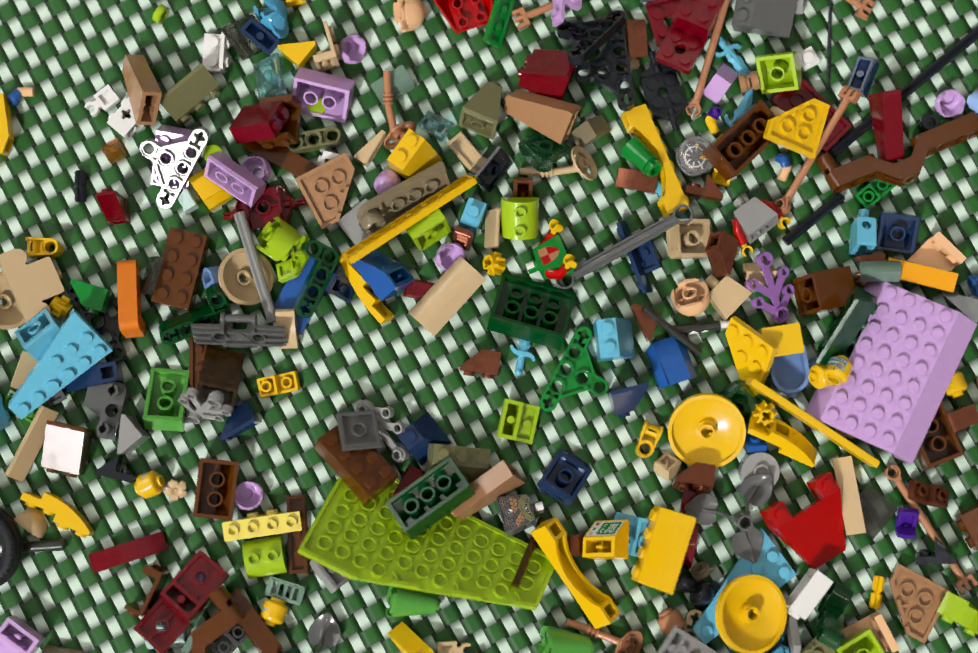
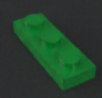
(498, 22)

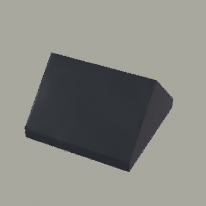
(491, 167)

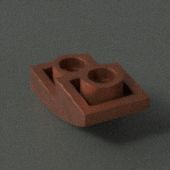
(637, 38)
(635, 180)
(928, 494)

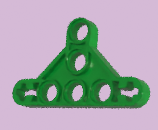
(578, 365)

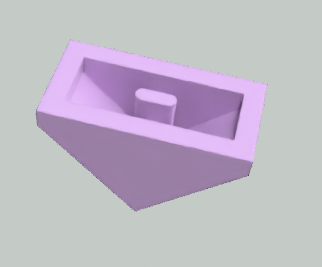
(720, 83)

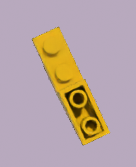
(789, 440)
(65, 514)

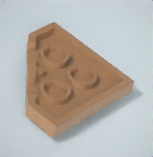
(327, 188)
(916, 601)

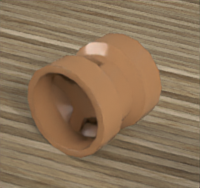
(744, 82)

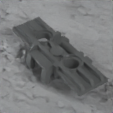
(206, 333)

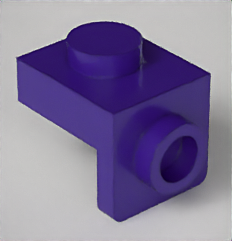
(906, 522)

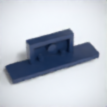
(643, 259)

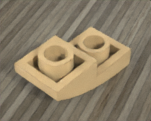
(287, 318)

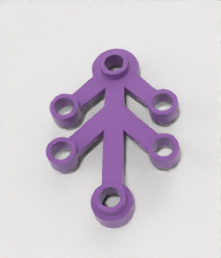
(772, 290)

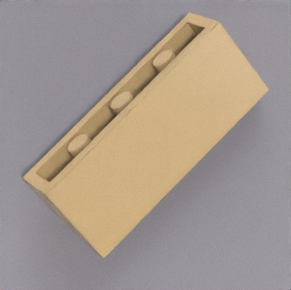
(447, 296)

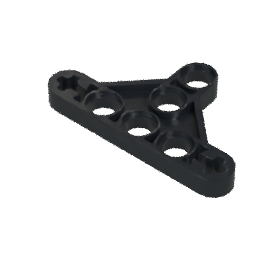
(589, 35)
(612, 77)
(108, 324)

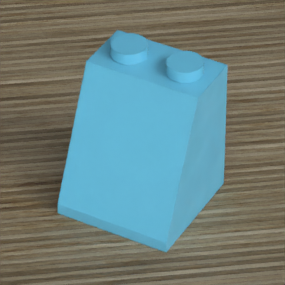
(38, 333)
(613, 339)

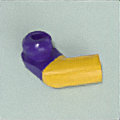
(711, 119)

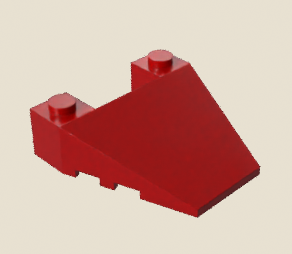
(817, 529)

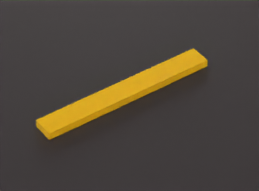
(409, 218)
(812, 422)

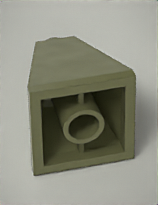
(482, 111)

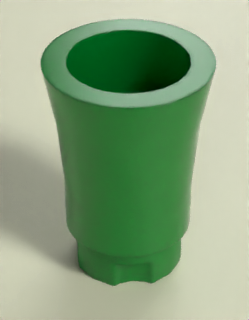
(642, 157)

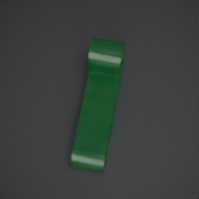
(312, 280)
(209, 311)
(831, 615)

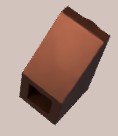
(721, 252)
(484, 363)
(696, 478)

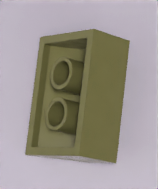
(190, 94)
(469, 460)

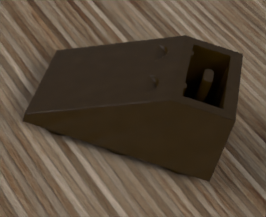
(220, 372)

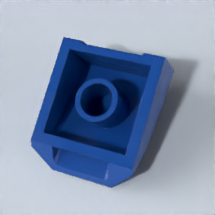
(670, 362)

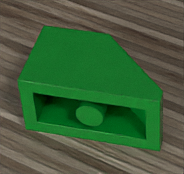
(92, 296)

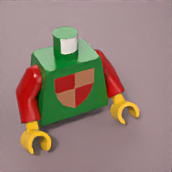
(552, 256)

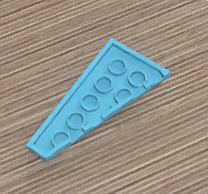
(63, 360)
(769, 564)

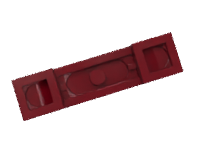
(128, 552)

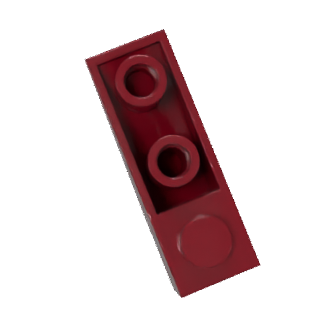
(114, 206)

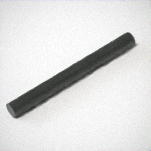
(672, 330)

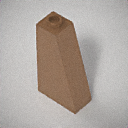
(142, 89)
(544, 114)
(488, 487)

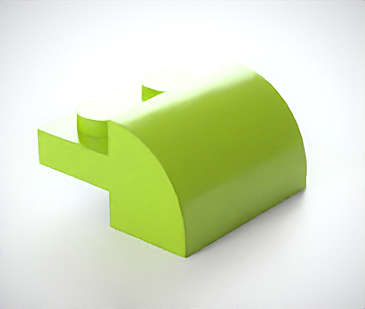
(518, 421)

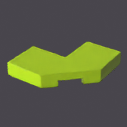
(292, 267)

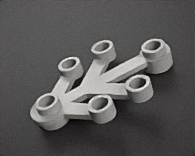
(202, 410)
(383, 426)

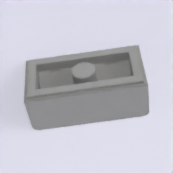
(330, 578)

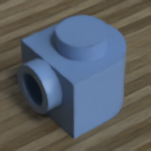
(210, 276)

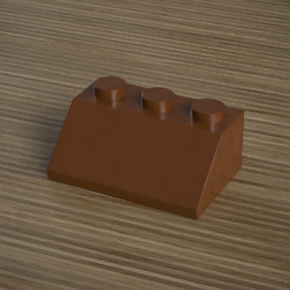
(216, 489)

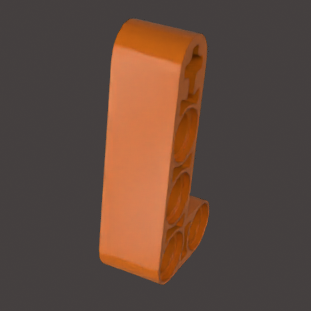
(129, 299)

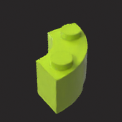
(959, 611)

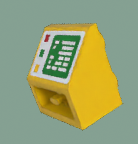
(607, 540)

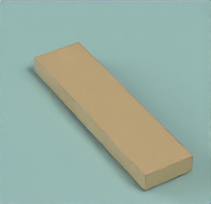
(30, 444)
(850, 498)

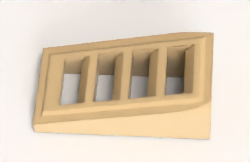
(368, 152)

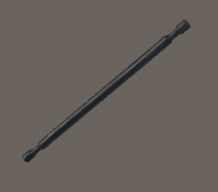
(829, 45)

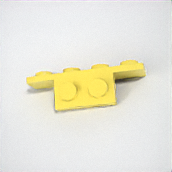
(262, 525)

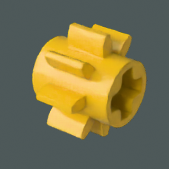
(494, 263)
(61, 306)
(764, 418)

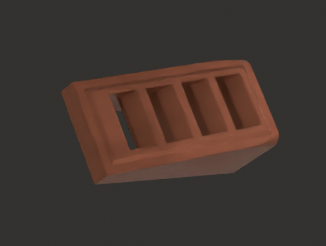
(463, 237)

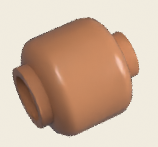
(670, 618)

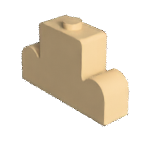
(31, 282)

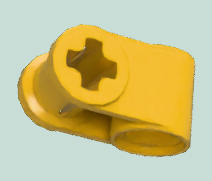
(39, 247)
(649, 438)

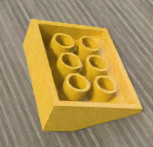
(663, 549)

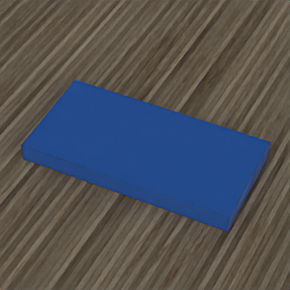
(291, 290)

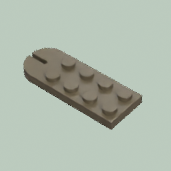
(401, 198)

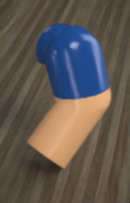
(20, 92)
(785, 164)

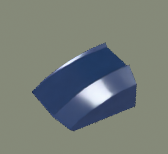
(564, 477)

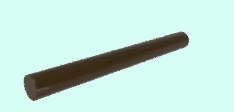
(526, 558)

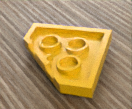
(799, 127)
(750, 351)

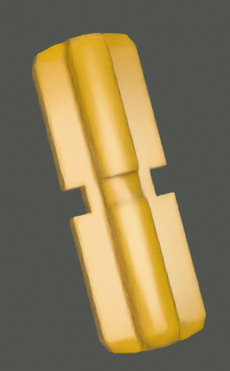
(877, 587)

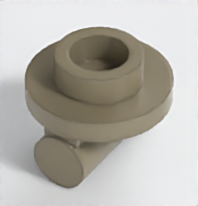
(701, 571)

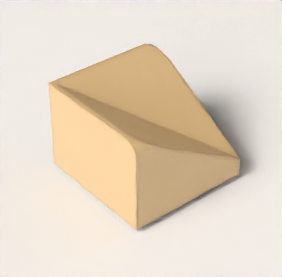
(667, 466)

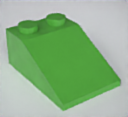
(162, 406)

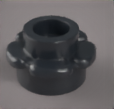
(928, 118)

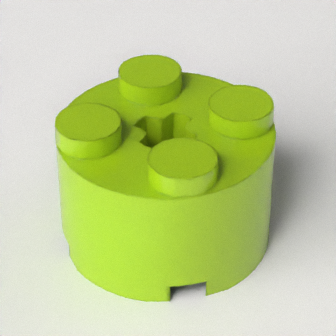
(277, 239)

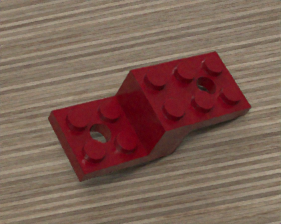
(690, 30)
(181, 602)

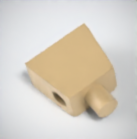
(726, 295)

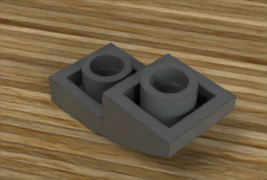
(229, 640)

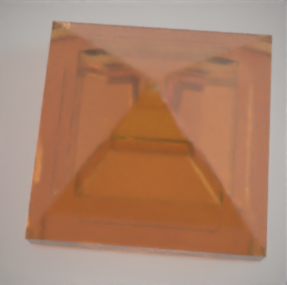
(113, 150)

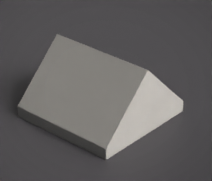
(130, 435)

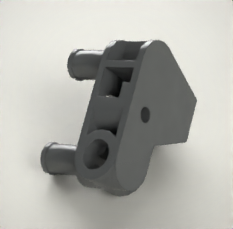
(102, 401)

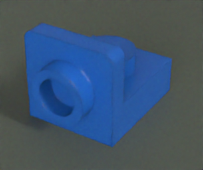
(753, 443)

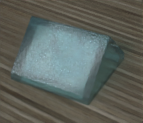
(270, 77)

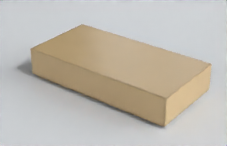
(464, 150)

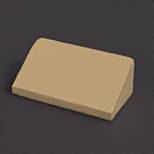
(492, 229)
(25, 365)

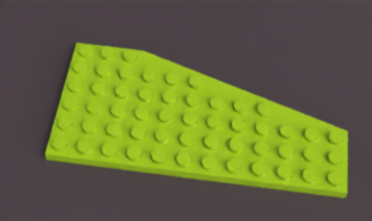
(447, 559)

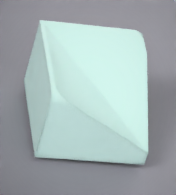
(187, 201)

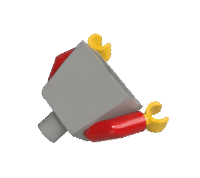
(755, 219)

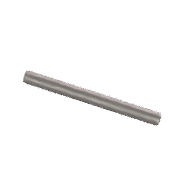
(255, 266)

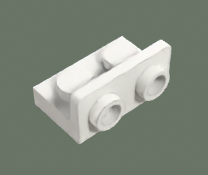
(215, 53)

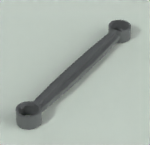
(626, 245)

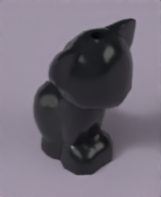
(700, 593)

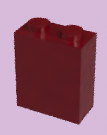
(259, 122)

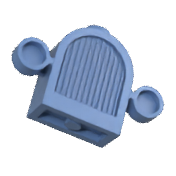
(790, 373)

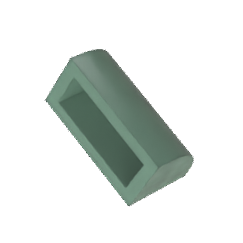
(400, 84)
(880, 271)

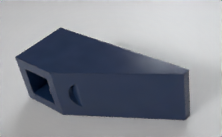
(97, 375)

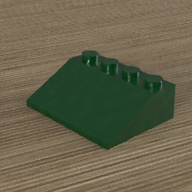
(531, 311)

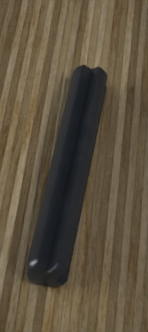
(813, 218)

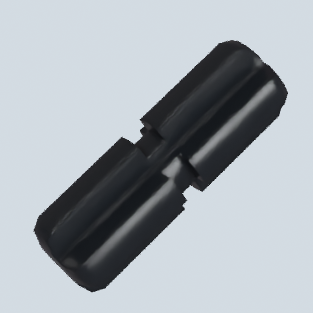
(80, 182)

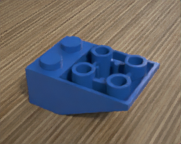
(383, 274)

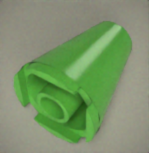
(410, 602)
(563, 641)

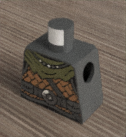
(518, 513)

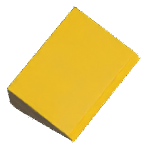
(786, 336)

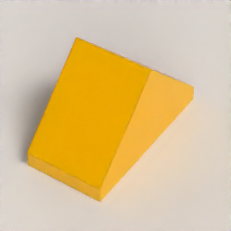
(299, 52)

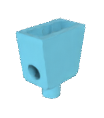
(473, 215)
(863, 234)

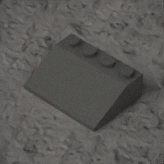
(764, 17)

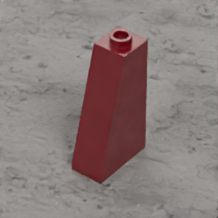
(887, 124)

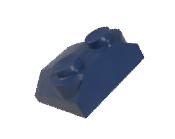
(897, 232)

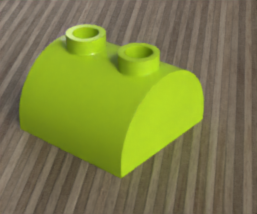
(779, 72)
(519, 218)
(429, 230)
(264, 556)
(860, 642)

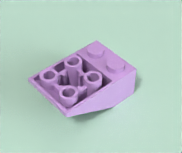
(168, 134)
(18, 637)

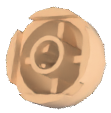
(409, 14)
(691, 297)

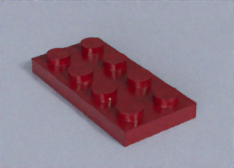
(790, 99)

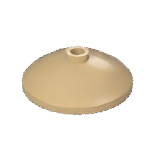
(236, 265)
(10, 313)

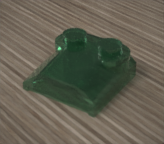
(542, 151)
(742, 397)

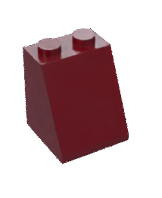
(546, 73)

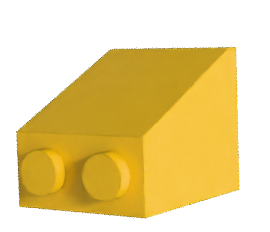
(412, 155)

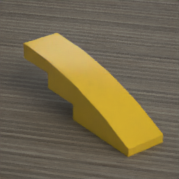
(366, 293)

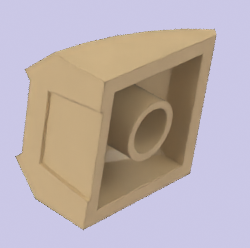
(689, 239)

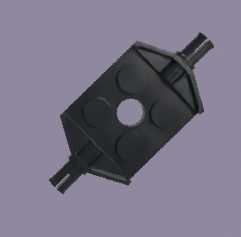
(663, 77)

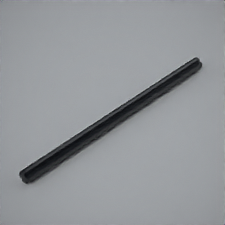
(906, 91)

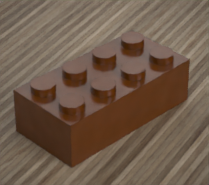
(740, 141)
(181, 269)
(939, 443)
(361, 470)

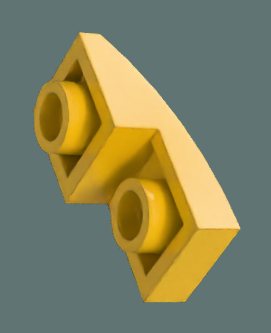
(278, 384)

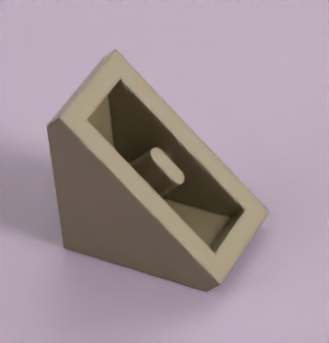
(590, 131)

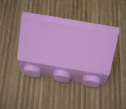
(333, 89)
(234, 178)

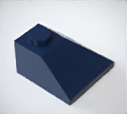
(626, 399)
(241, 420)
(420, 434)

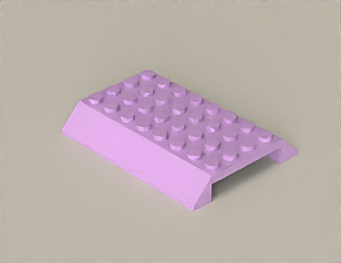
(897, 372)

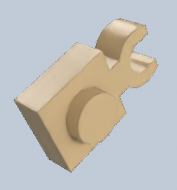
(451, 646)

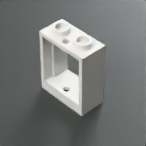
(807, 594)

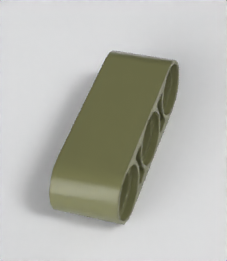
(324, 142)

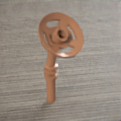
(396, 131)
(622, 644)

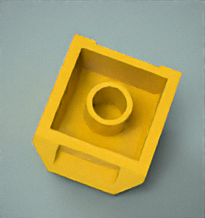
(210, 193)

